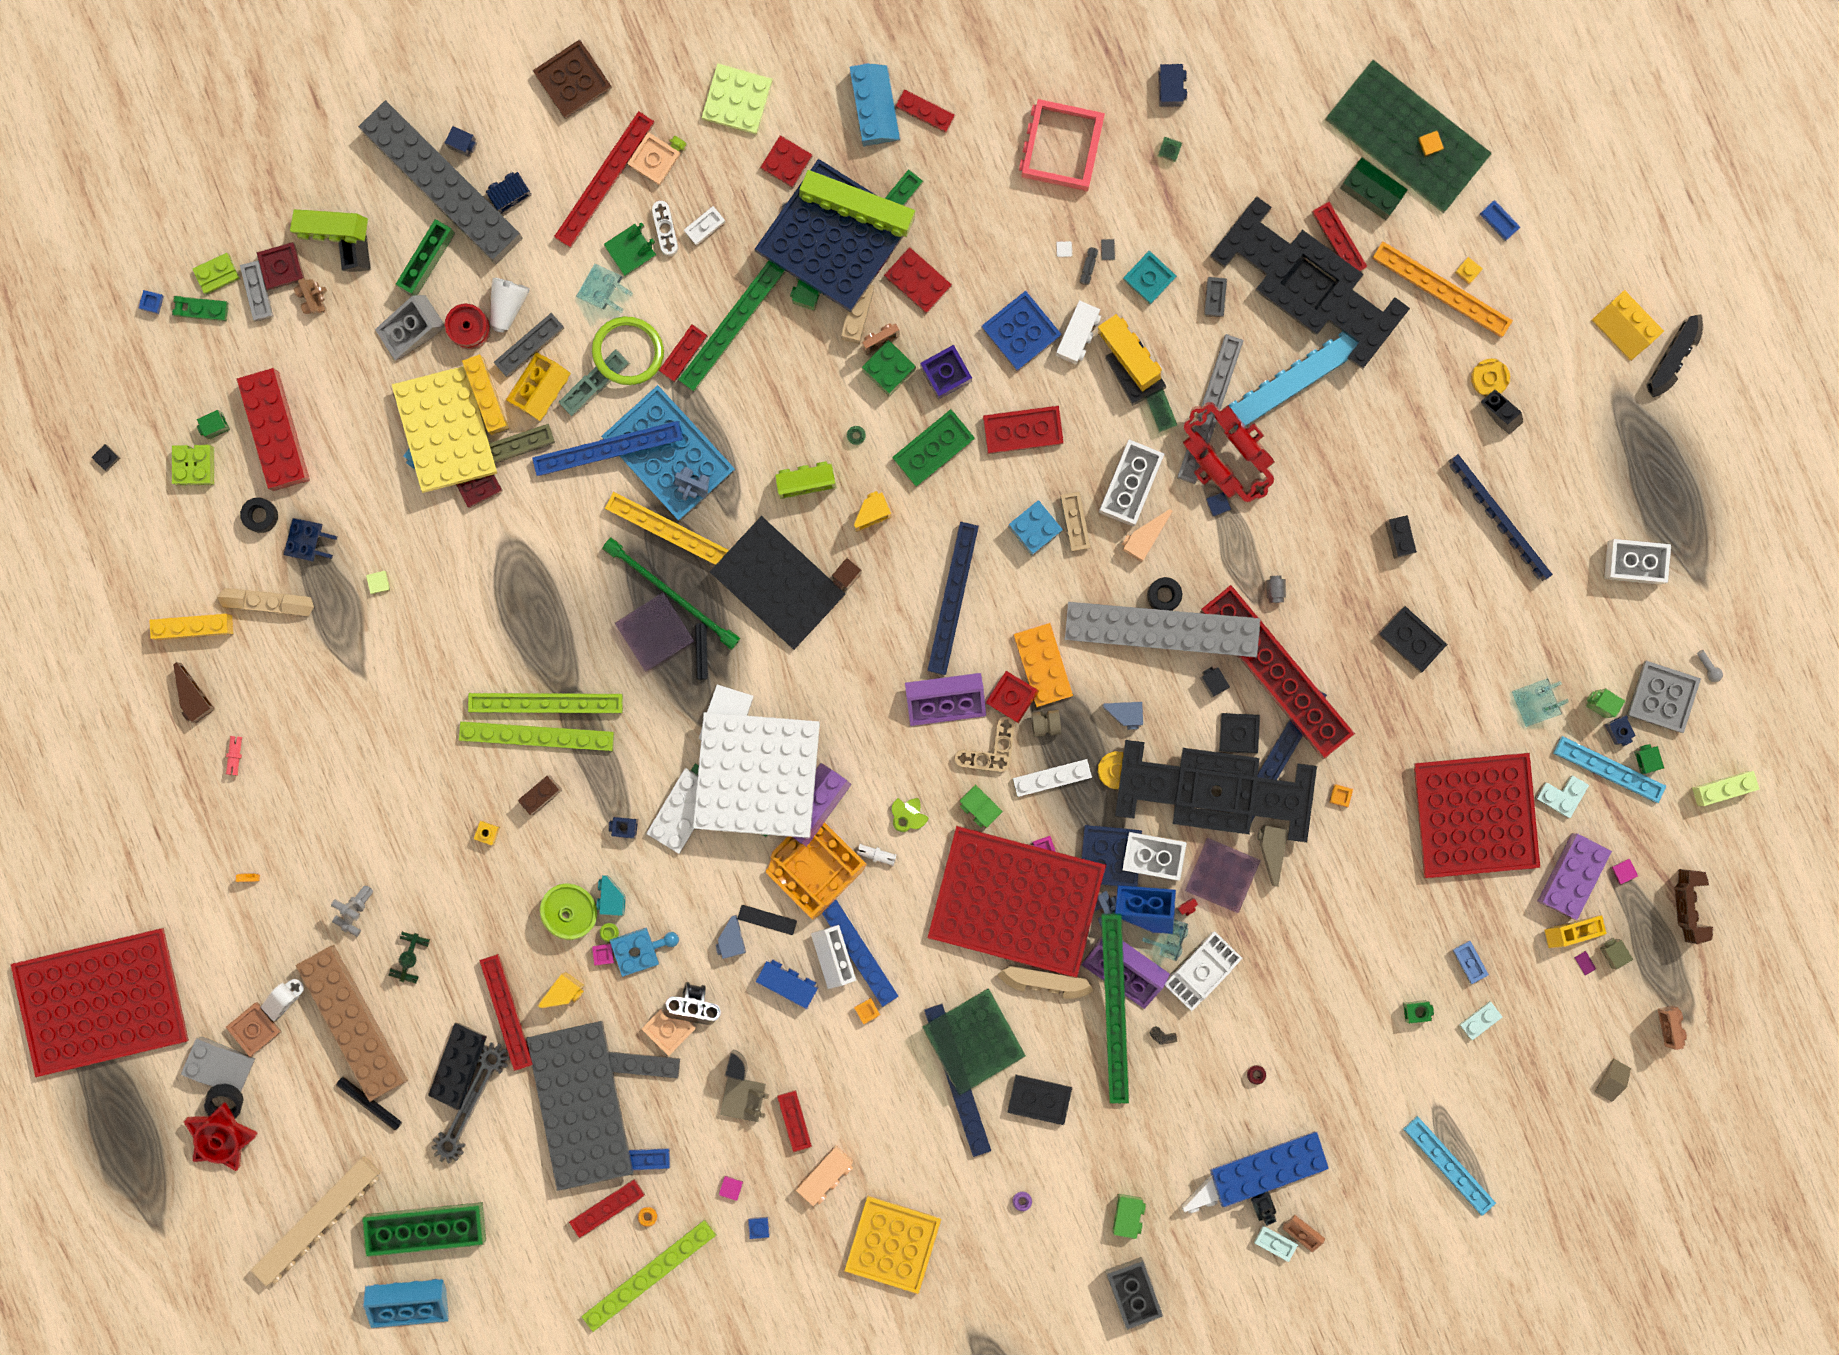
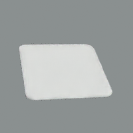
(1064, 249)

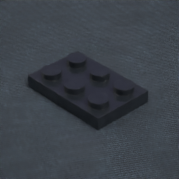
(1129, 386)
(1412, 639)
(1039, 1099)

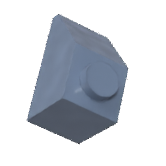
(1127, 713)
(731, 940)

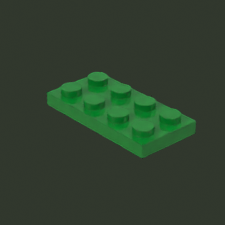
(933, 448)

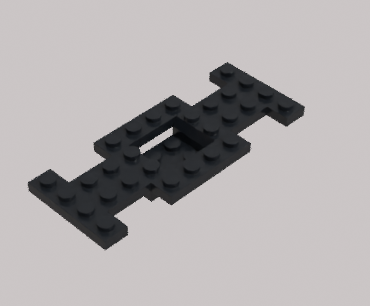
(1305, 290)

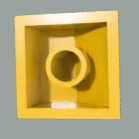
(872, 511)
(563, 991)

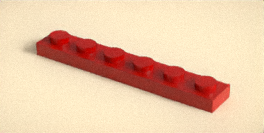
(506, 1012)

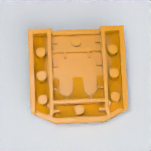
(814, 873)

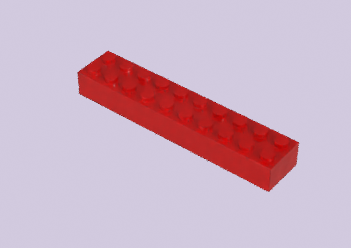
(1286, 681)

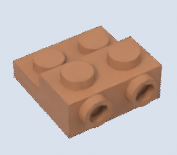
(1671, 1026)

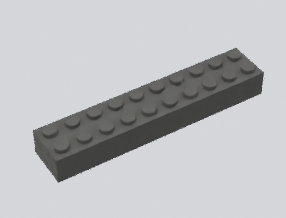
(440, 182)

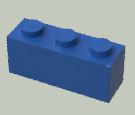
(787, 983)

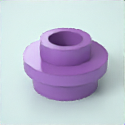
(1022, 1207)

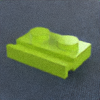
(216, 273)

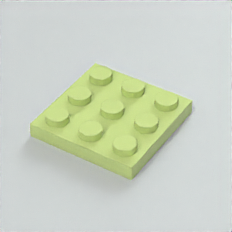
(737, 99)

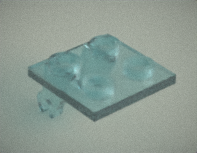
(600, 286)
(1538, 702)
(1173, 945)

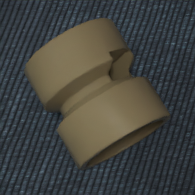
(1046, 723)

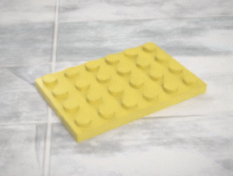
(444, 429)

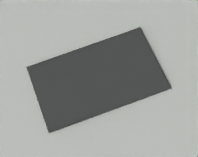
(1108, 249)

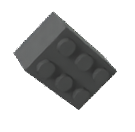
(1134, 1293)

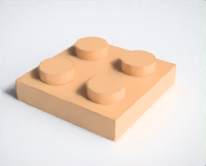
(654, 158)
(668, 1032)

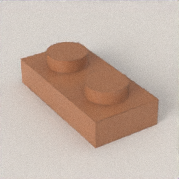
(1303, 1233)

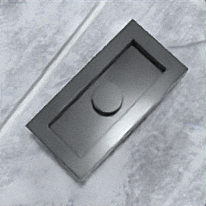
(1215, 297)

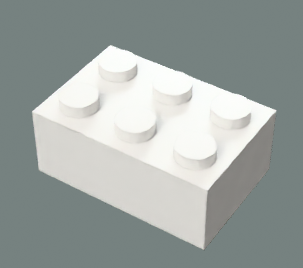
(1637, 561)

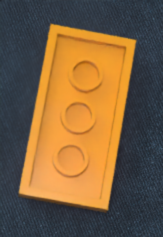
(1043, 664)

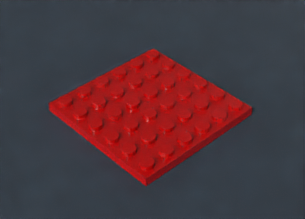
(1477, 815)

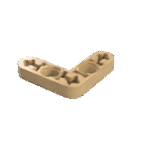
(998, 753)

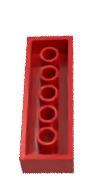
(273, 429)

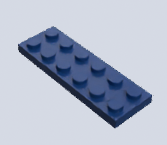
(1269, 1169)

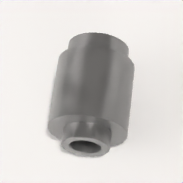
(1276, 589)

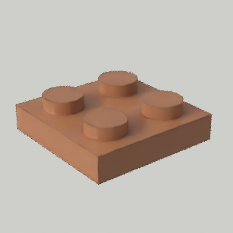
(874, 342)
(253, 1029)

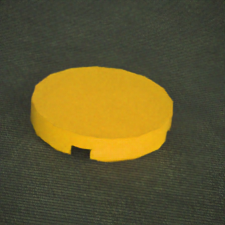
(1490, 375)
(1110, 769)

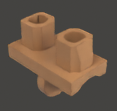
(313, 295)

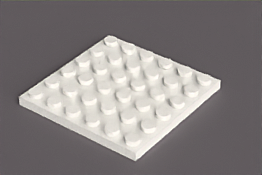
(756, 775)

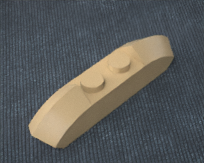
(265, 602)
(1020, 977)

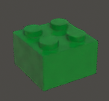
(888, 368)

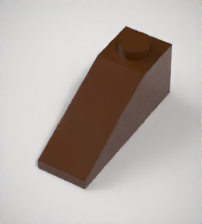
(191, 698)

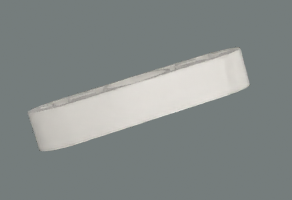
(667, 213)

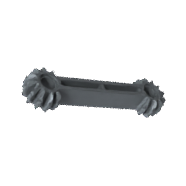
(469, 1104)

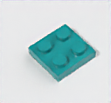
(1149, 277)

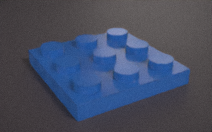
(1021, 330)

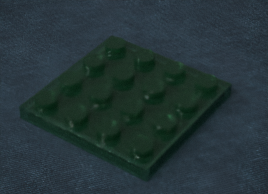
(973, 1041)

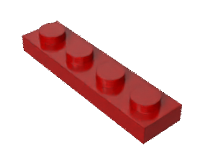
(1338, 236)
(607, 1208)

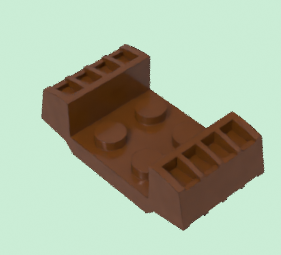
(1685, 905)

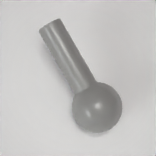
(1714, 673)

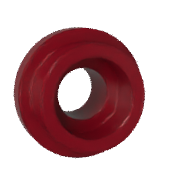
(1260, 1079)

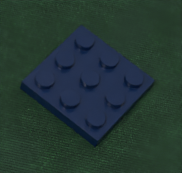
(1109, 847)

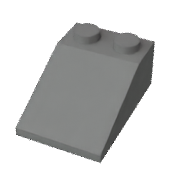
(410, 326)
(217, 1064)

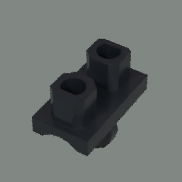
(1264, 1208)

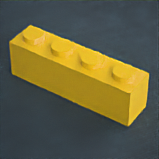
(1129, 352)
(485, 394)
(191, 626)

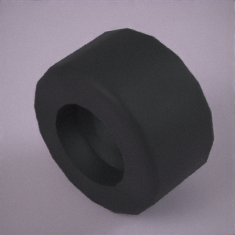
(247, 511)
(1168, 583)

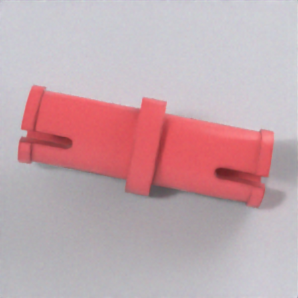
(233, 755)

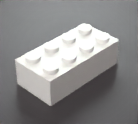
(1131, 483)

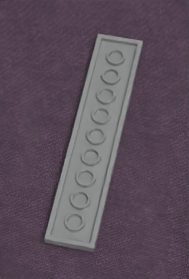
(1162, 629)

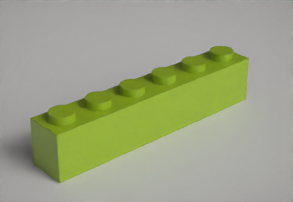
(856, 203)

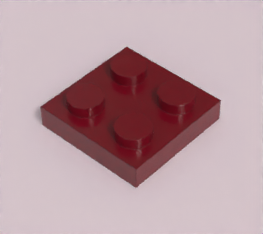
(280, 265)

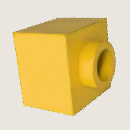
(493, 833)

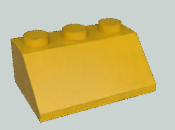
(1627, 325)
(538, 386)

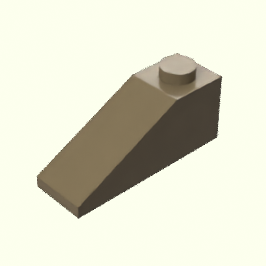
(1273, 848)

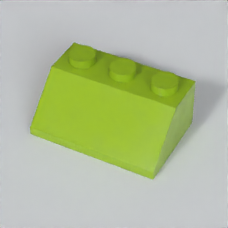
(805, 480)

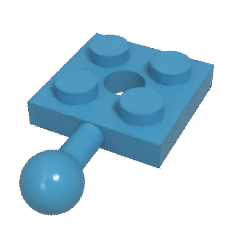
(641, 940)

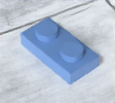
(1470, 962)

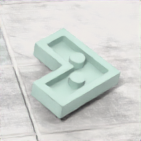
(1566, 800)

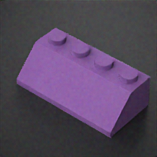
(945, 699)
(828, 792)
(1141, 976)

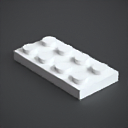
(676, 817)

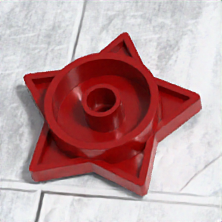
(219, 1137)

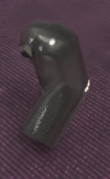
(1162, 1038)

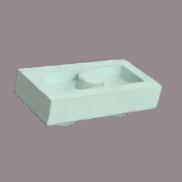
(1480, 1020)
(1275, 1243)

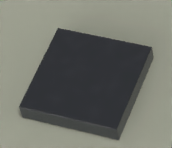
(1239, 733)

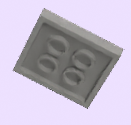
(1663, 697)

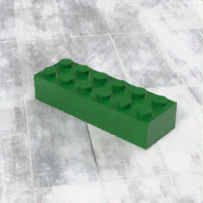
(424, 1229)

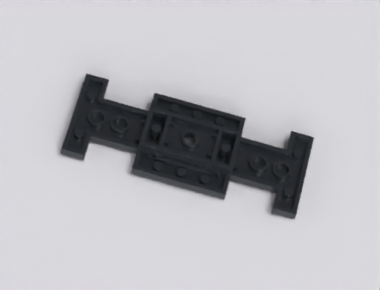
(1191, 786)

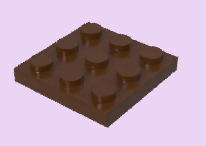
(572, 79)

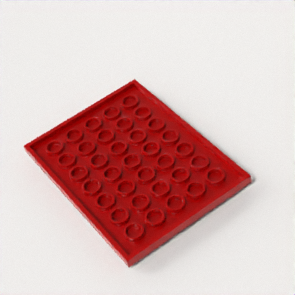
(1016, 901)
(99, 1002)

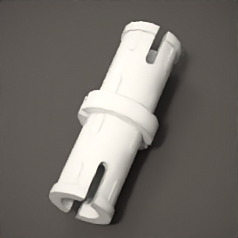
(876, 854)

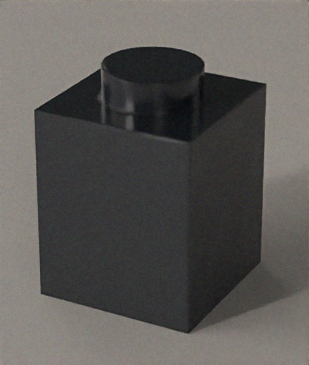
(1214, 681)

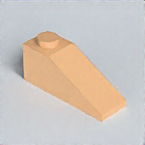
(1143, 538)

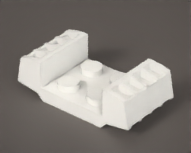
(1203, 971)

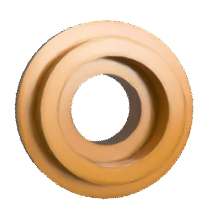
(647, 1223)

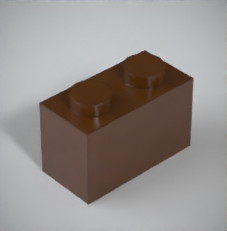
(846, 574)
(539, 795)

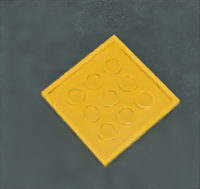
(892, 1244)

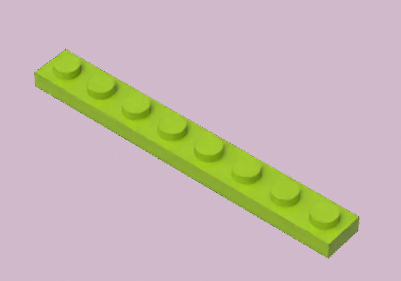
(544, 703)
(536, 736)
(648, 1275)

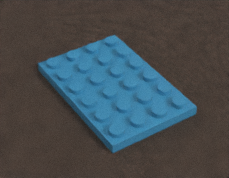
(661, 463)

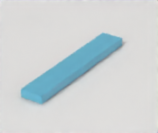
(1609, 769)
(1449, 1165)

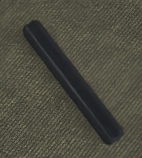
(371, 1106)

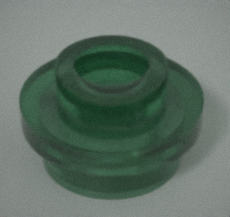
(851, 431)

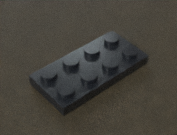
(457, 1066)

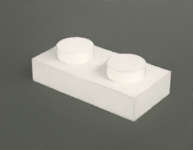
(704, 225)

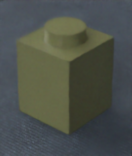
(1616, 953)

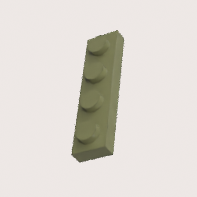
(521, 443)

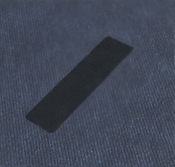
(767, 919)

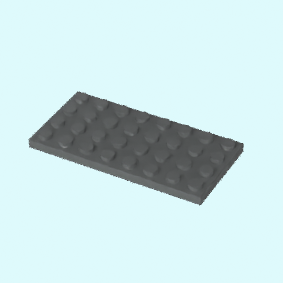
(580, 1105)

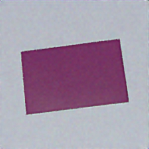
(1585, 963)

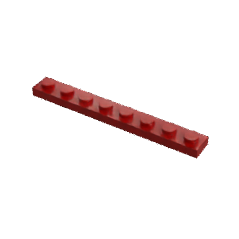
(604, 179)

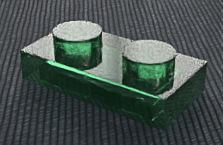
(1161, 411)

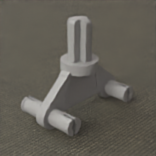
(350, 910)

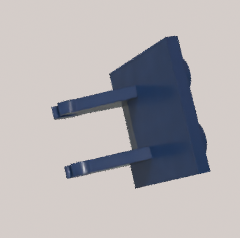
(303, 540)

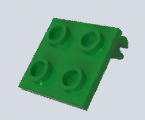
(630, 249)

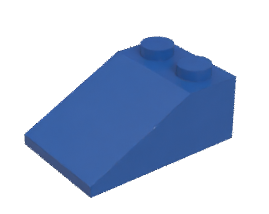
(1147, 907)

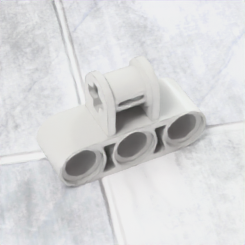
(281, 998)

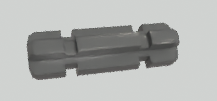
(1089, 266)

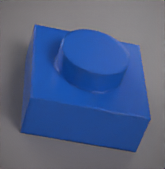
(151, 302)
(758, 1227)

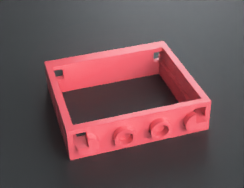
(1032, 130)

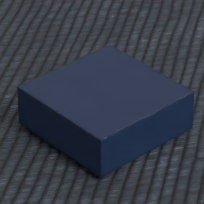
(1218, 504)

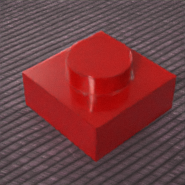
(1187, 907)

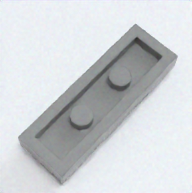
(256, 291)

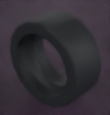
(226, 1091)

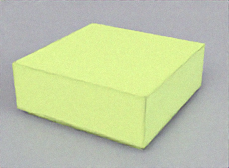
(378, 582)

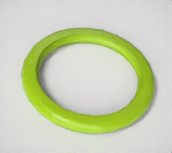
(630, 321)

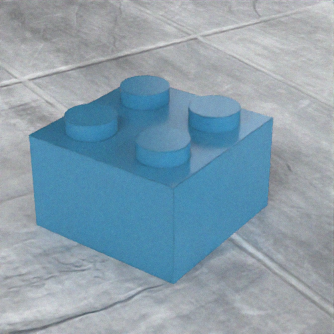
(1035, 527)

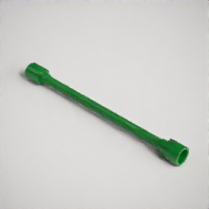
(614, 549)

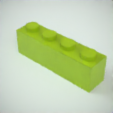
(329, 225)

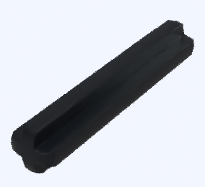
(701, 651)

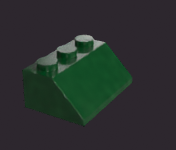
(1373, 188)

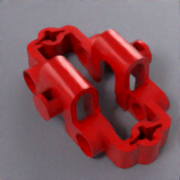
(1242, 440)

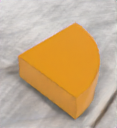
(247, 877)

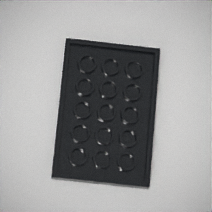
(777, 582)

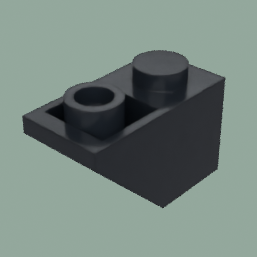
(1502, 411)

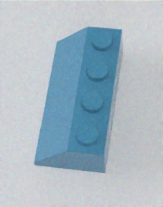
(874, 104)
(406, 1303)

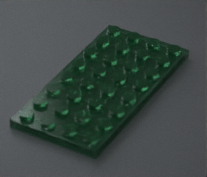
(1386, 123)

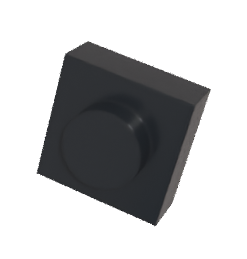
(105, 457)

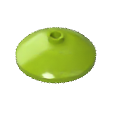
(576, 904)

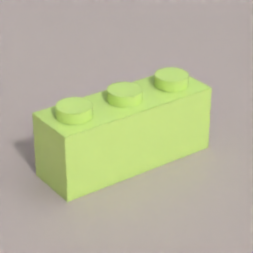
(1725, 788)

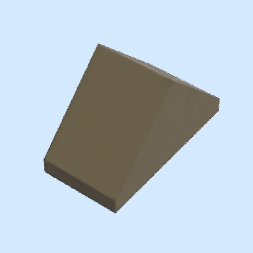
(1614, 1080)

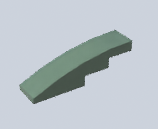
(592, 384)

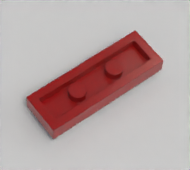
(925, 111)
(683, 353)
(794, 1121)

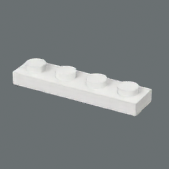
(1052, 777)

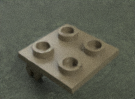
(743, 1099)

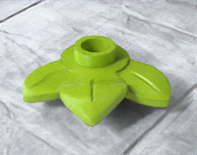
(910, 812)

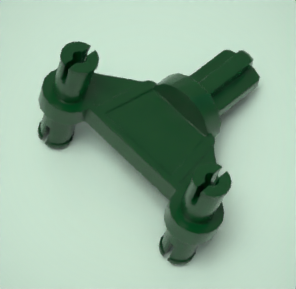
(408, 958)

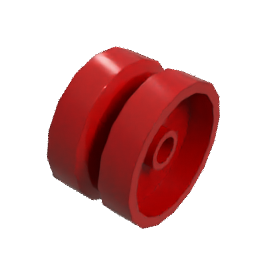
(459, 318)

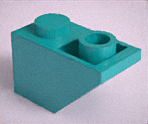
(612, 898)

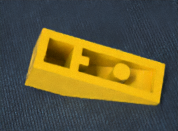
(1575, 932)

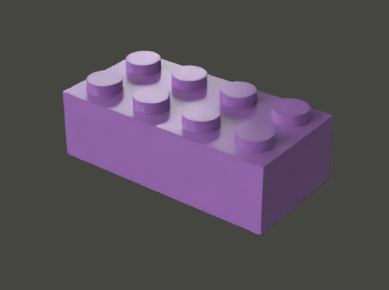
(1574, 876)

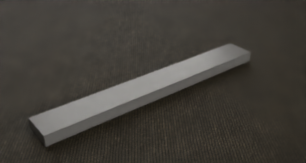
(1215, 393)

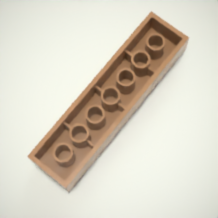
(351, 1022)

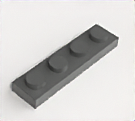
(529, 345)
(645, 1064)

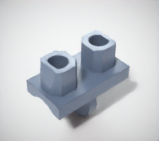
(689, 486)
(1107, 903)

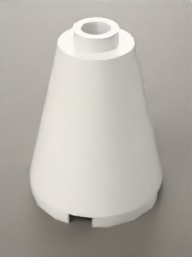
(505, 303)

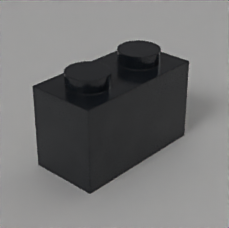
(1400, 536)

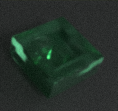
(1170, 149)

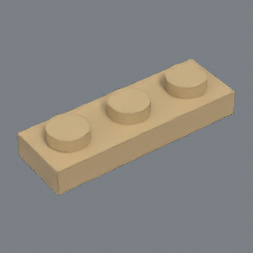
(1075, 521)

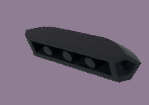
(1664, 374)

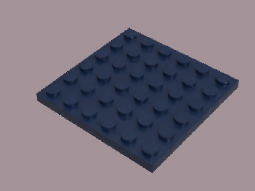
(826, 248)

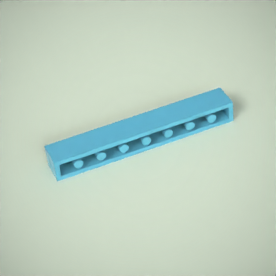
(1294, 380)

